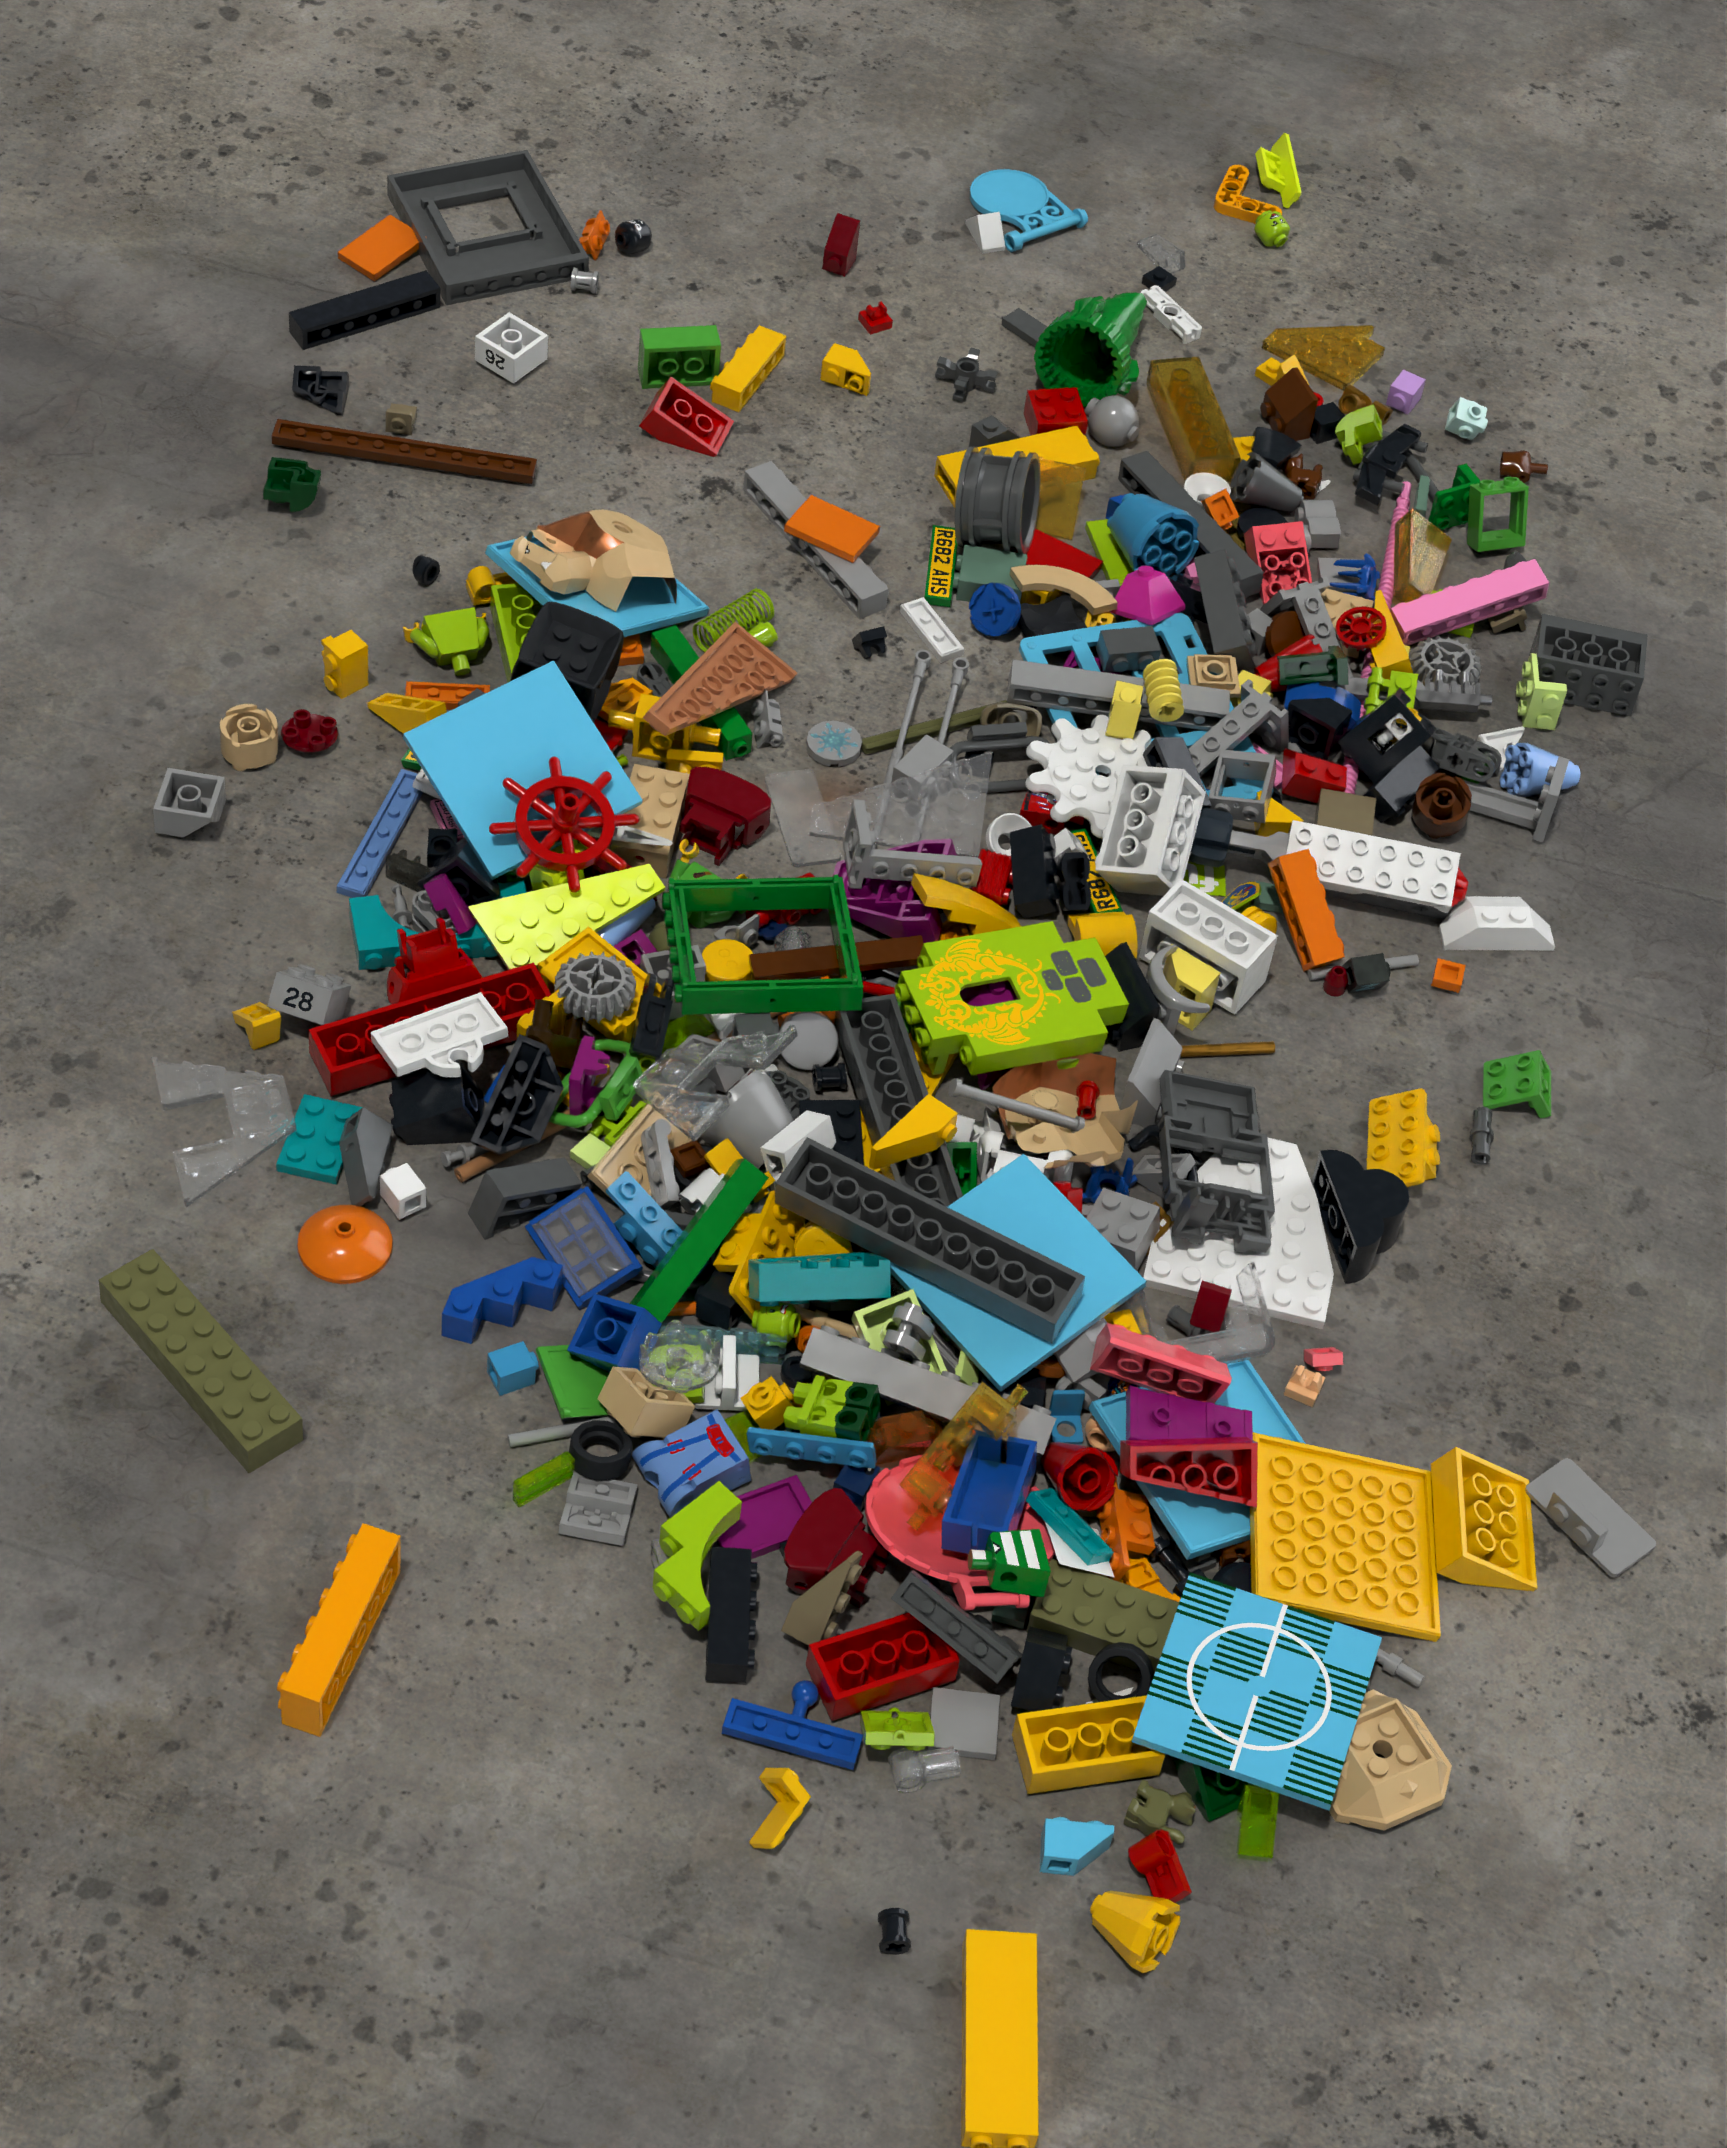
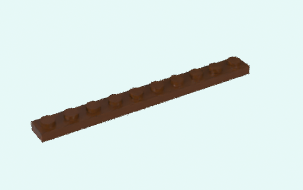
(404, 451)

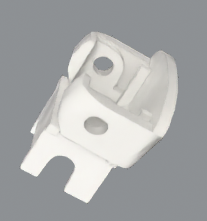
(992, 1159)

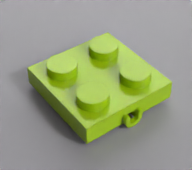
(907, 1729)

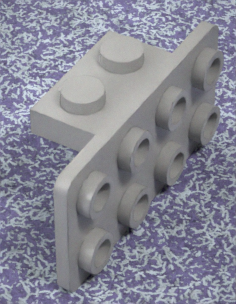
(1590, 1517)

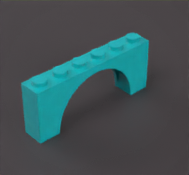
(377, 937)

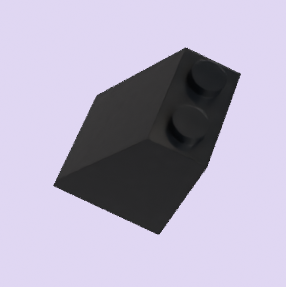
(436, 1107)

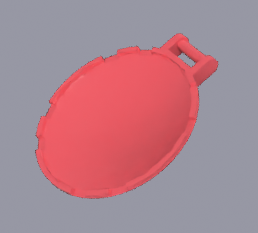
(889, 1510)

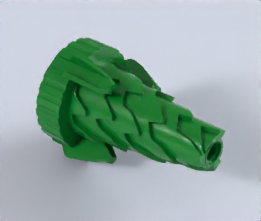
(1092, 347)

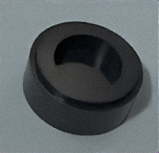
(793, 1373)

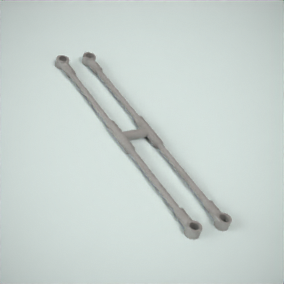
(959, 669)

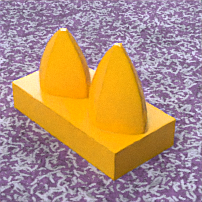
(685, 760)

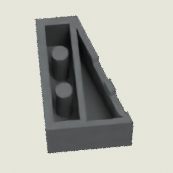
(520, 1192)

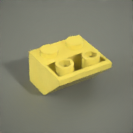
(1192, 980)

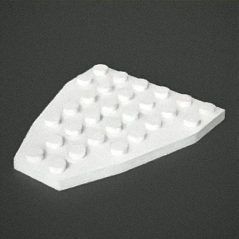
(1293, 1271)

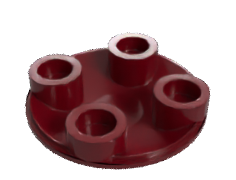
(309, 731)

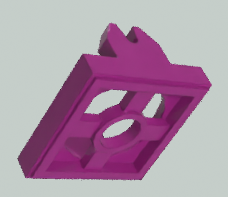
(583, 1075)

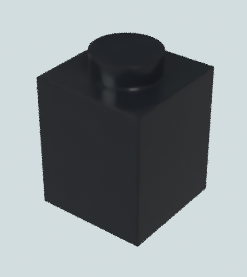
(1325, 423)

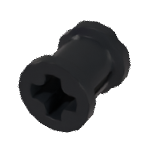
(829, 1076)
(894, 1931)

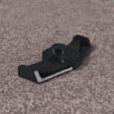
(1383, 461)

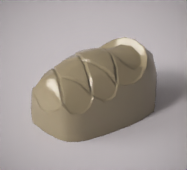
(1010, 713)

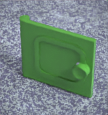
(572, 1382)

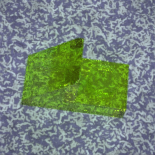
(1257, 1821)

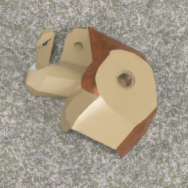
(595, 554)

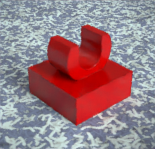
(875, 318)

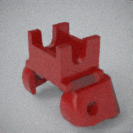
(433, 963)

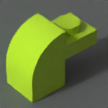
(1358, 429)

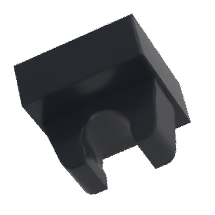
(870, 638)

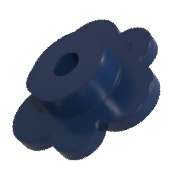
(771, 930)

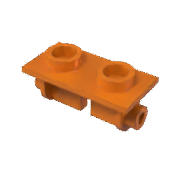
(595, 235)

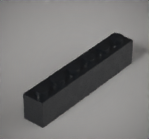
(364, 310)

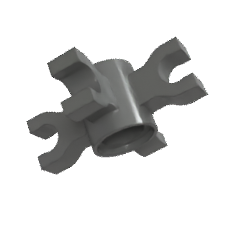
(966, 374)

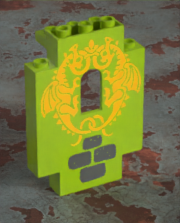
(1060, 1010)

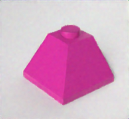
(1147, 597)

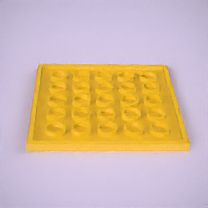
(1345, 1538)

